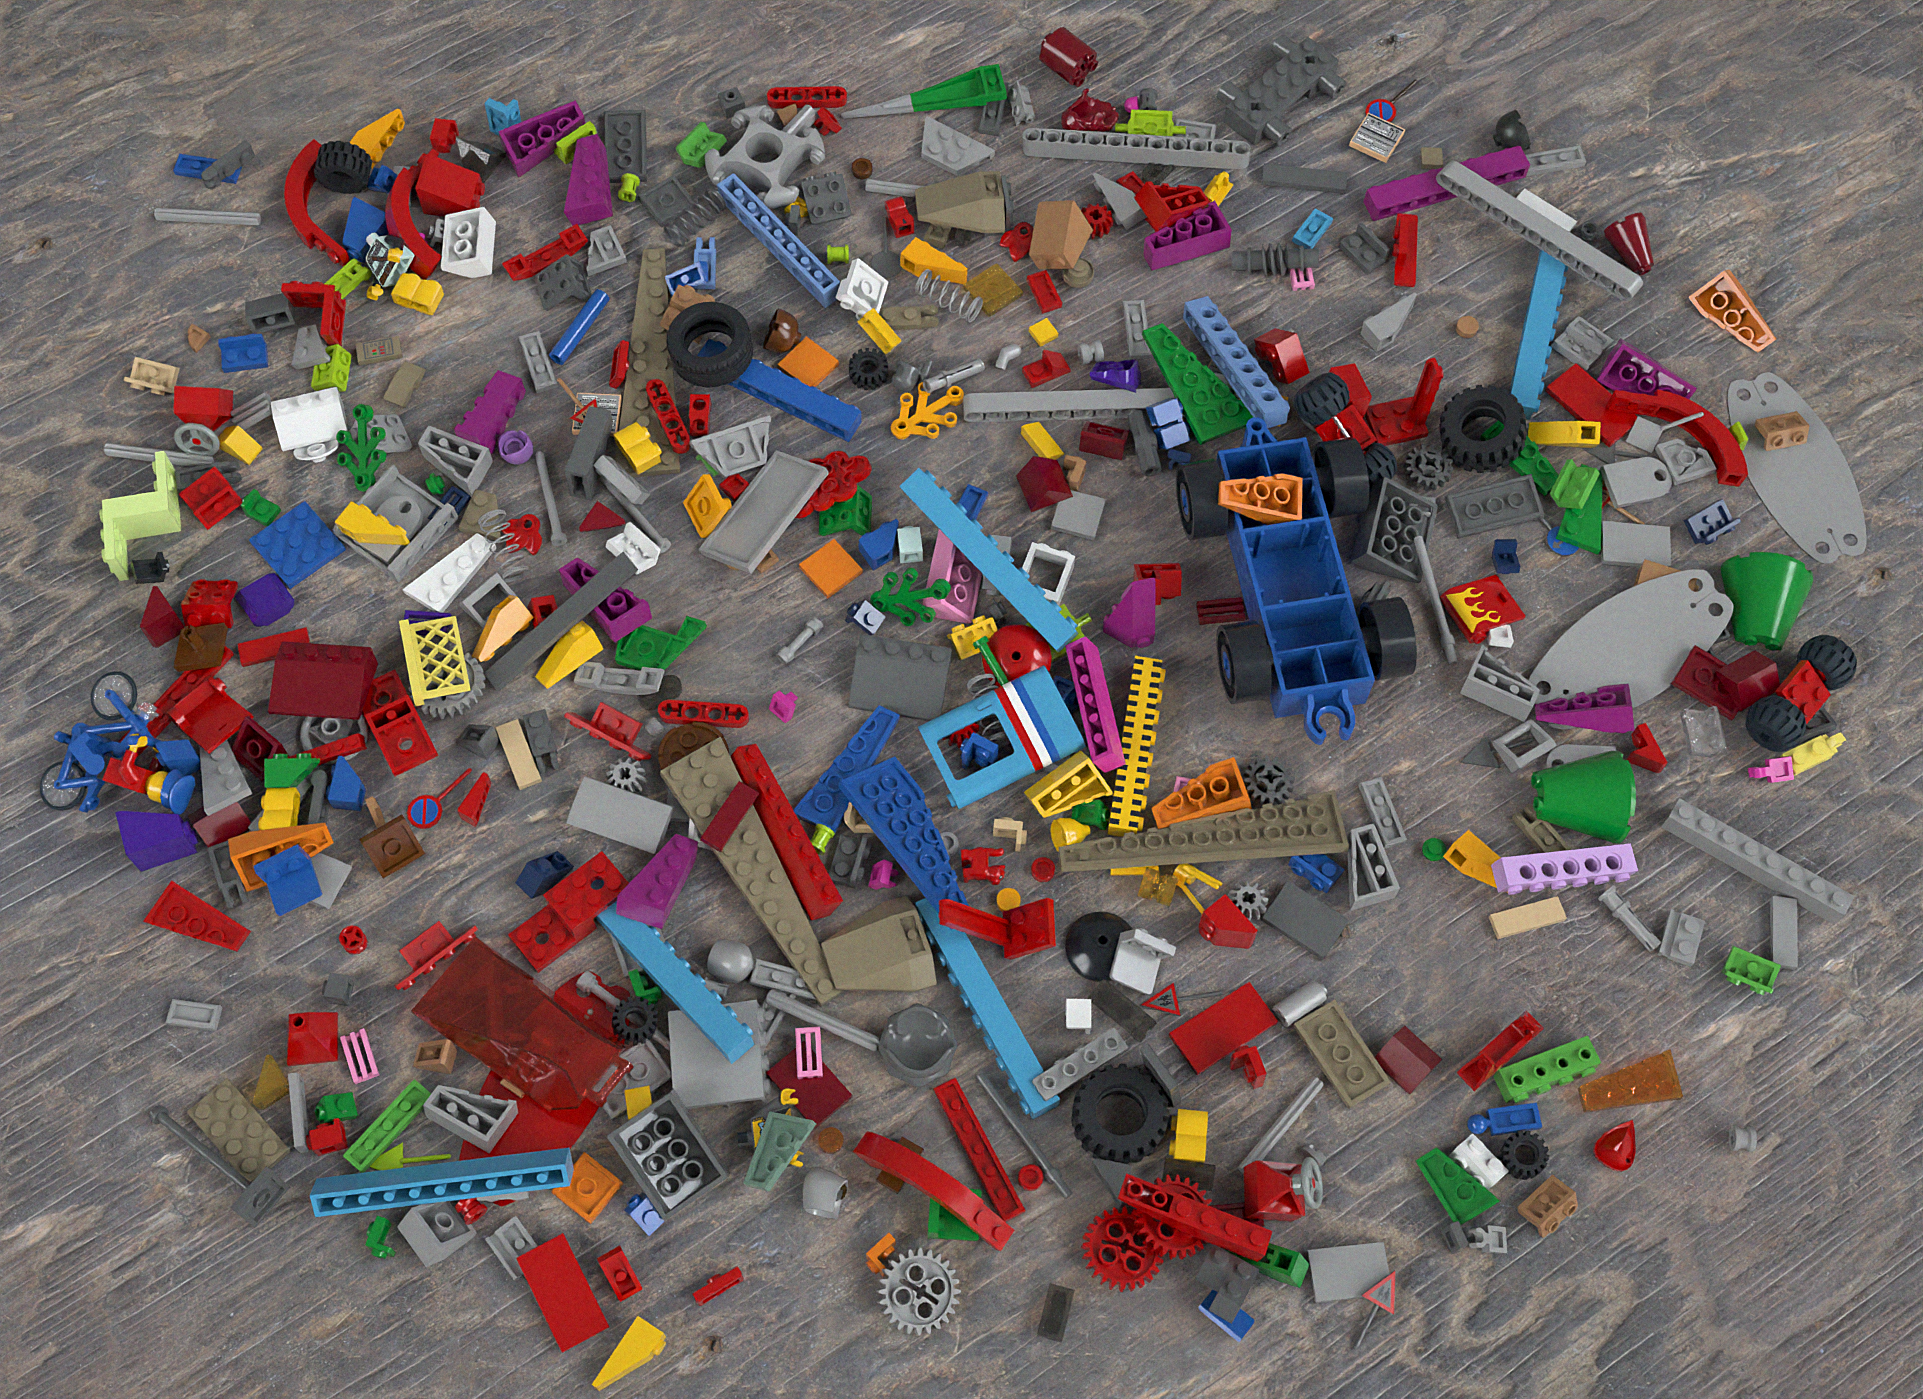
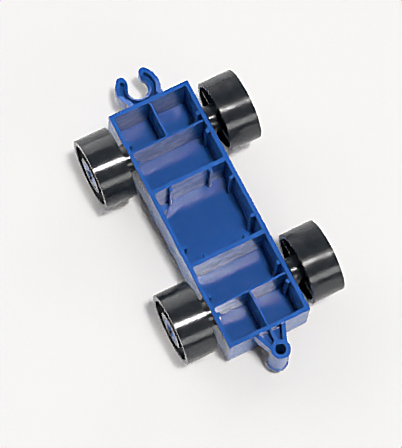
(1302, 625)

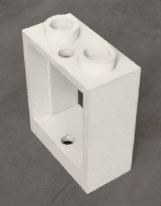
(1058, 557)

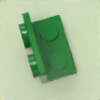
(852, 514)
(946, 1226)

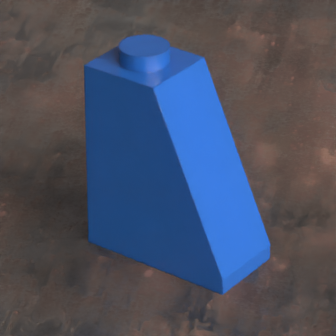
(361, 222)

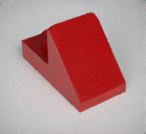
(1046, 369)
(1649, 754)
(619, 1273)

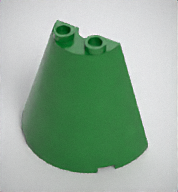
(1765, 596)
(1588, 795)

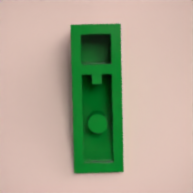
(1281, 1265)

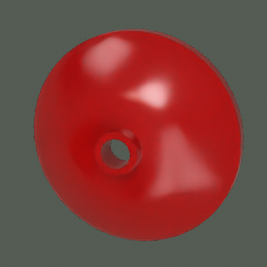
(1022, 640)

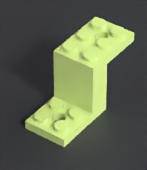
(140, 516)

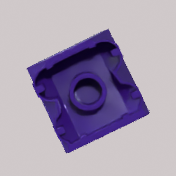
(1120, 374)
(265, 600)

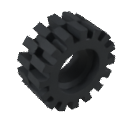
(866, 358)
(634, 1034)
(1535, 1145)

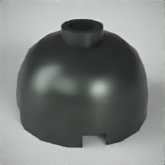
(1511, 132)

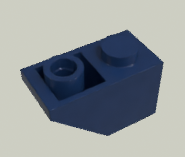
(543, 874)

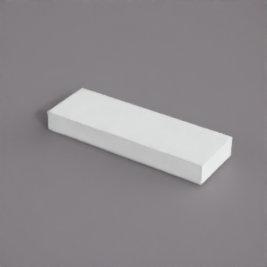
(1547, 210)

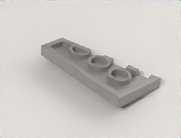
(221, 779)

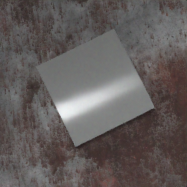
(1582, 343)
(331, 876)

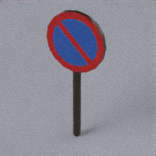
(1385, 109)

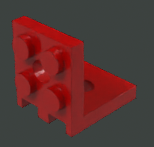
(320, 296)

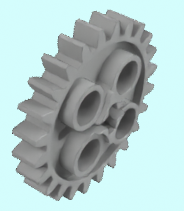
(453, 702)
(907, 1311)

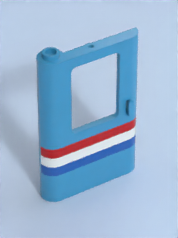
(1033, 721)

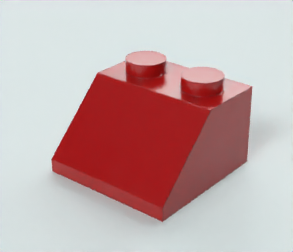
(1226, 925)

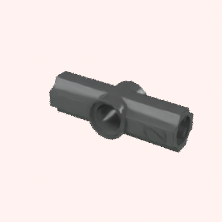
(1144, 443)

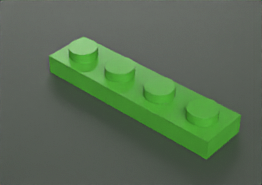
(387, 1126)

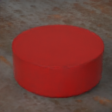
(1043, 869)
(1030, 1177)

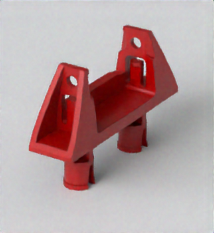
(1500, 1050)

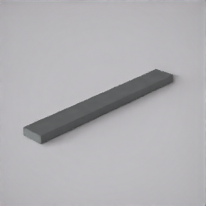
(561, 621)

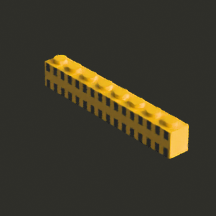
(1135, 744)

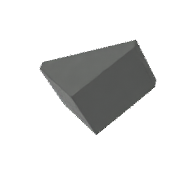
(479, 740)
(1111, 1176)

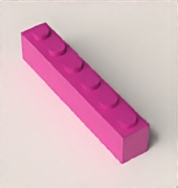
(1095, 705)

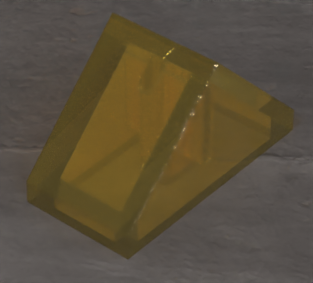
(271, 1085)

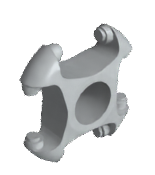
(765, 139)

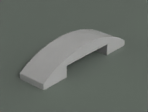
(619, 681)

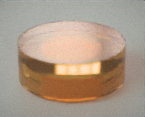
(831, 1140)

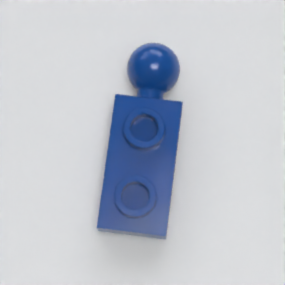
(1506, 1120)

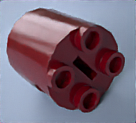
(1068, 56)

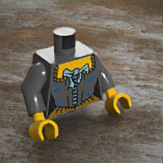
(777, 1105)

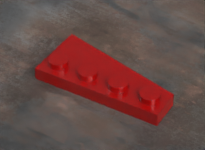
(191, 916)

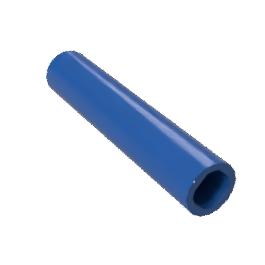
(579, 327)

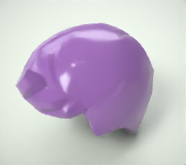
(515, 447)

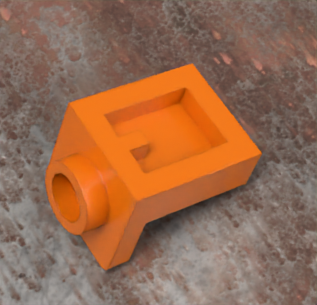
(883, 1250)

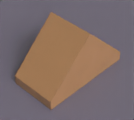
(436, 1056)

